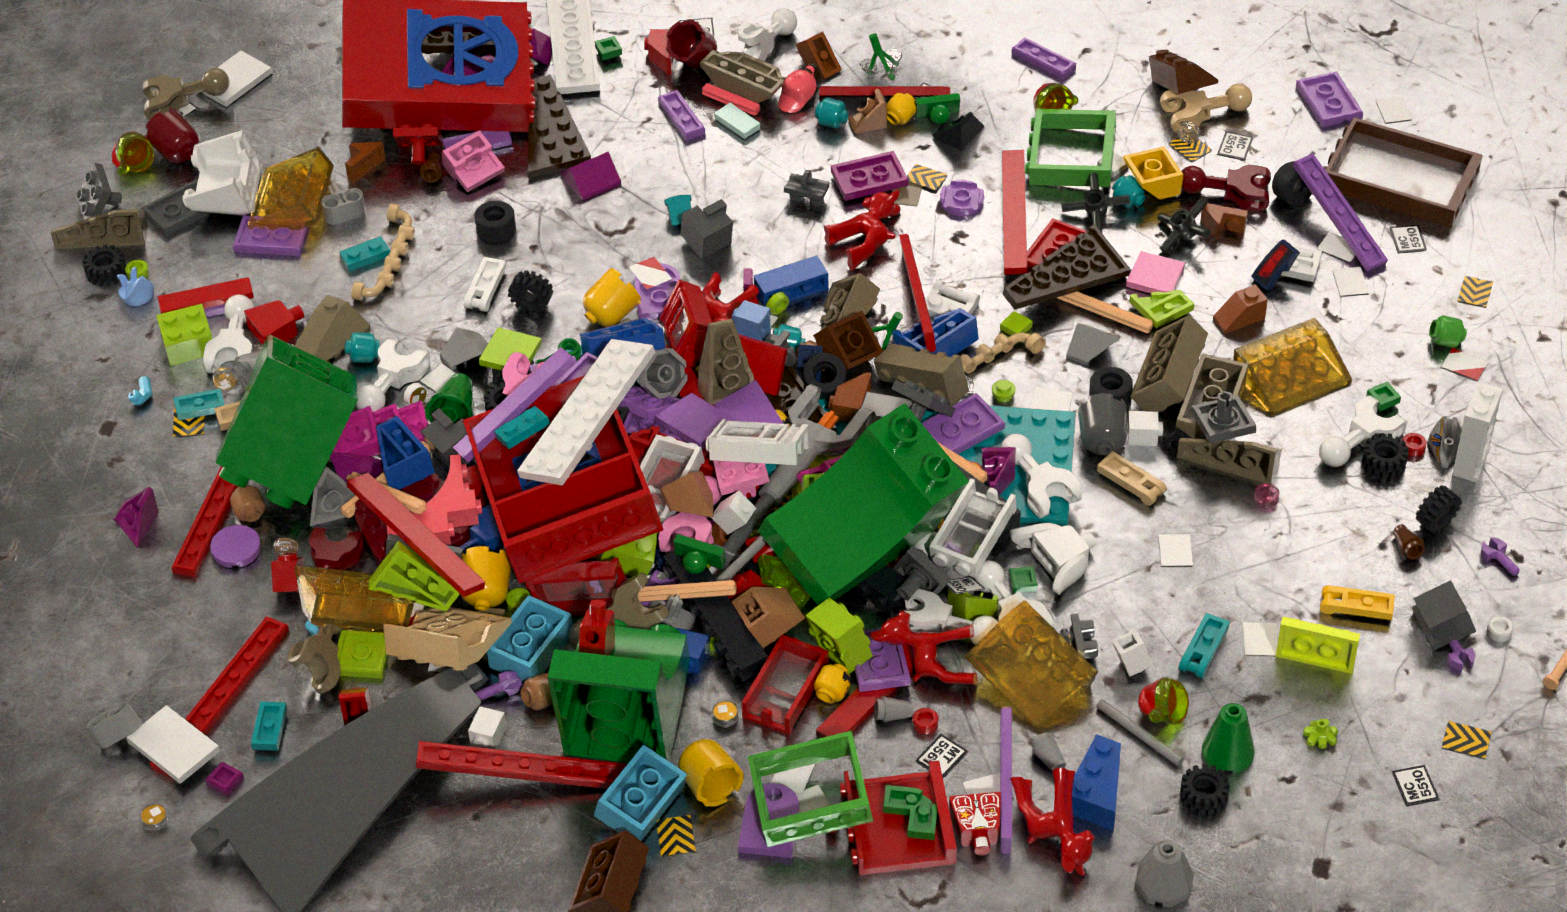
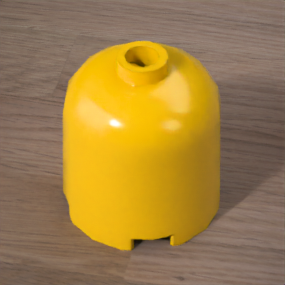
(610, 300)
(494, 570)
(710, 771)

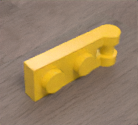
(1357, 602)

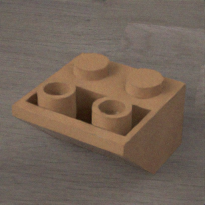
(768, 612)

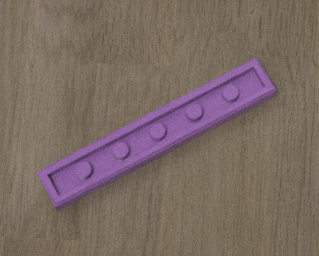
(1340, 212)
(516, 402)
(1005, 782)

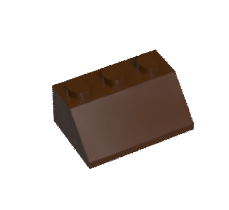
(1178, 73)
(610, 875)

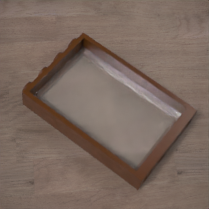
(1403, 171)

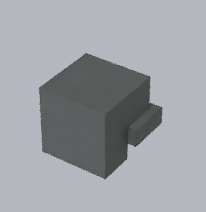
(707, 229)
(443, 436)
(1442, 615)

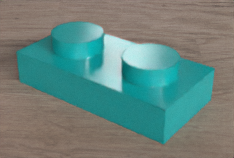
(364, 253)
(198, 404)
(522, 427)
(269, 726)

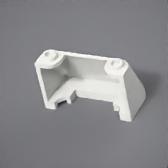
(226, 176)

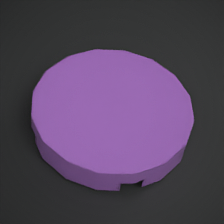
(962, 198)
(235, 546)

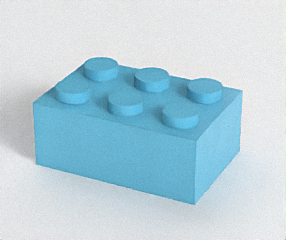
(530, 639)
(640, 794)

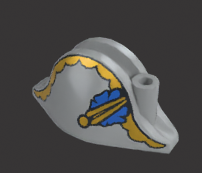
(1445, 440)

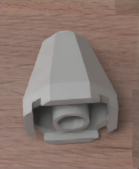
(664, 374)
(1164, 875)

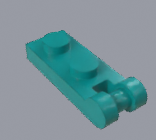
(1204, 645)

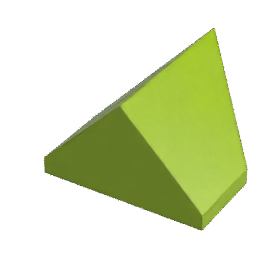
(970, 607)

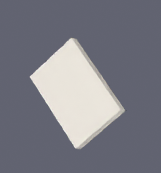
(243, 74)
(173, 744)

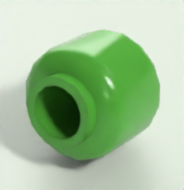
(1447, 331)

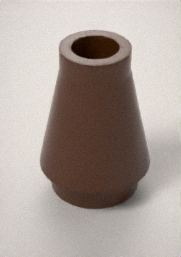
(431, 169)
(1409, 543)

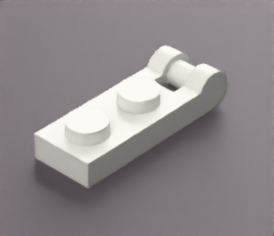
(485, 284)

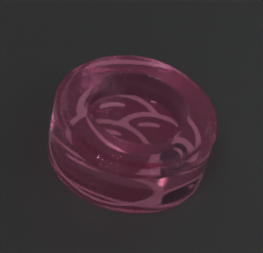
(1266, 495)

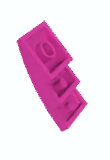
(360, 430)

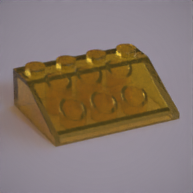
(292, 192)
(1292, 366)
(346, 601)
(1031, 665)

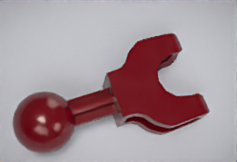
(1239, 186)
(336, 554)

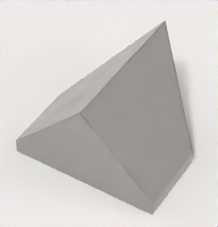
(1088, 343)
(462, 347)
(328, 497)

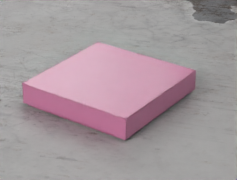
(1154, 273)

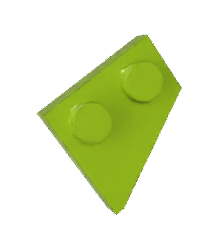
(1162, 306)

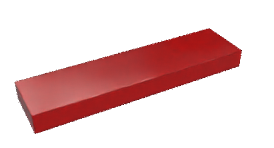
(208, 295)

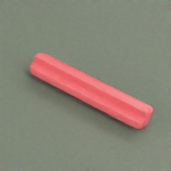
(728, 97)

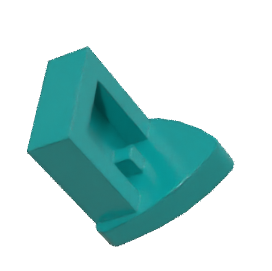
(676, 206)

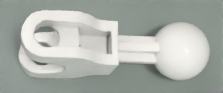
(760, 39)
(230, 341)
(393, 371)
(1337, 450)
(1043, 479)
(992, 577)
(937, 616)

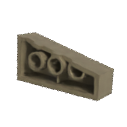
(935, 372)

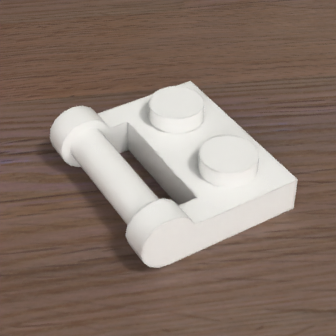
(1305, 265)
(939, 304)

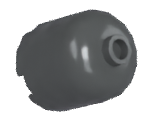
(1103, 424)

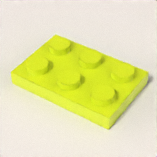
(1317, 645)

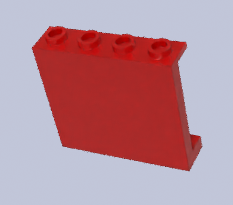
(884, 842)

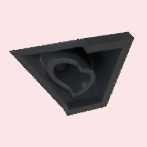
(960, 132)

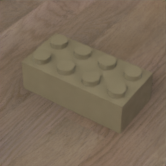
(1169, 365)
(1209, 379)

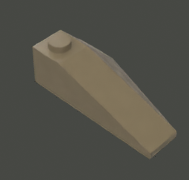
(113, 228)
(849, 297)
(329, 328)
(722, 363)
(1241, 458)

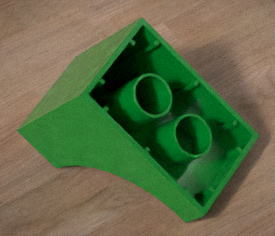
(287, 423)
(866, 507)
(621, 700)

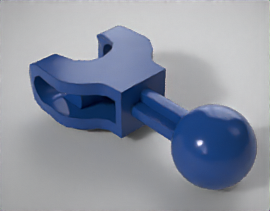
(485, 533)

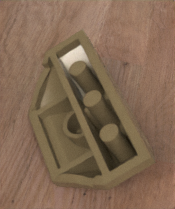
(742, 74)

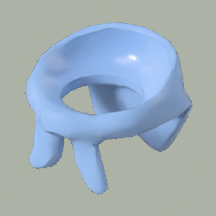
(136, 290)

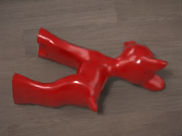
(880, 207)
(723, 311)
(924, 644)
(1075, 848)

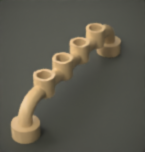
(392, 262)
(1034, 343)

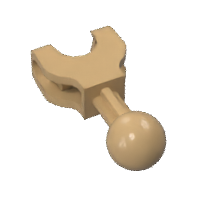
(1196, 107)

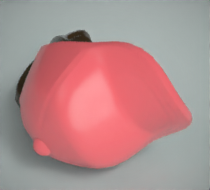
(799, 88)

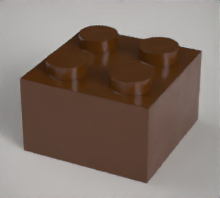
(850, 341)

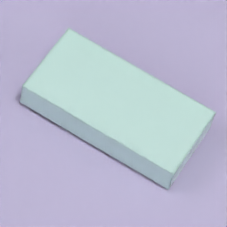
(737, 120)

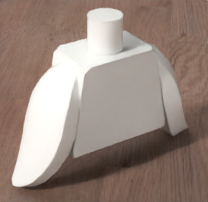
(1058, 550)

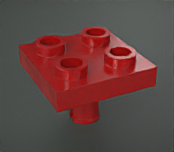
(418, 139)

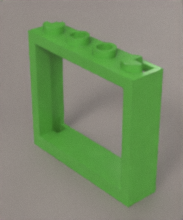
(1071, 174)
(817, 820)

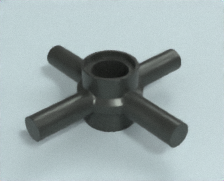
(1094, 196)
(1184, 225)

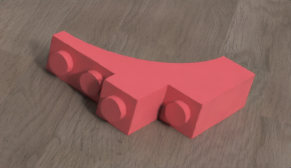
(452, 505)

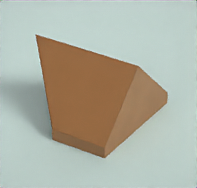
(871, 116)
(689, 495)

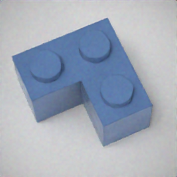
(752, 320)

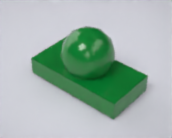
(938, 107)
(698, 554)

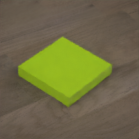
(505, 343)
(362, 654)

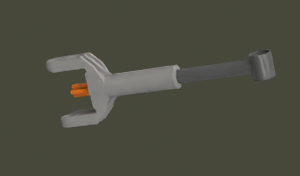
(821, 442)

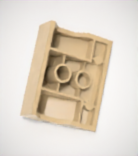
(445, 637)

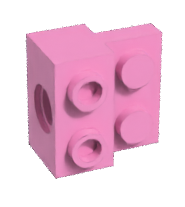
(472, 161)

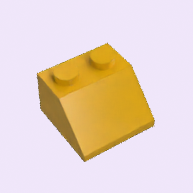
(1156, 172)

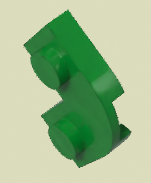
(918, 807)

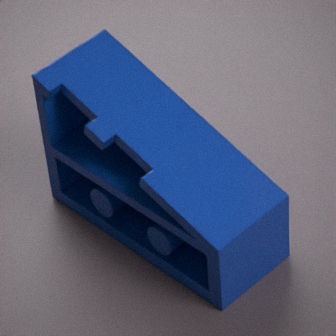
(951, 330)
(635, 331)
(402, 454)
(1097, 783)

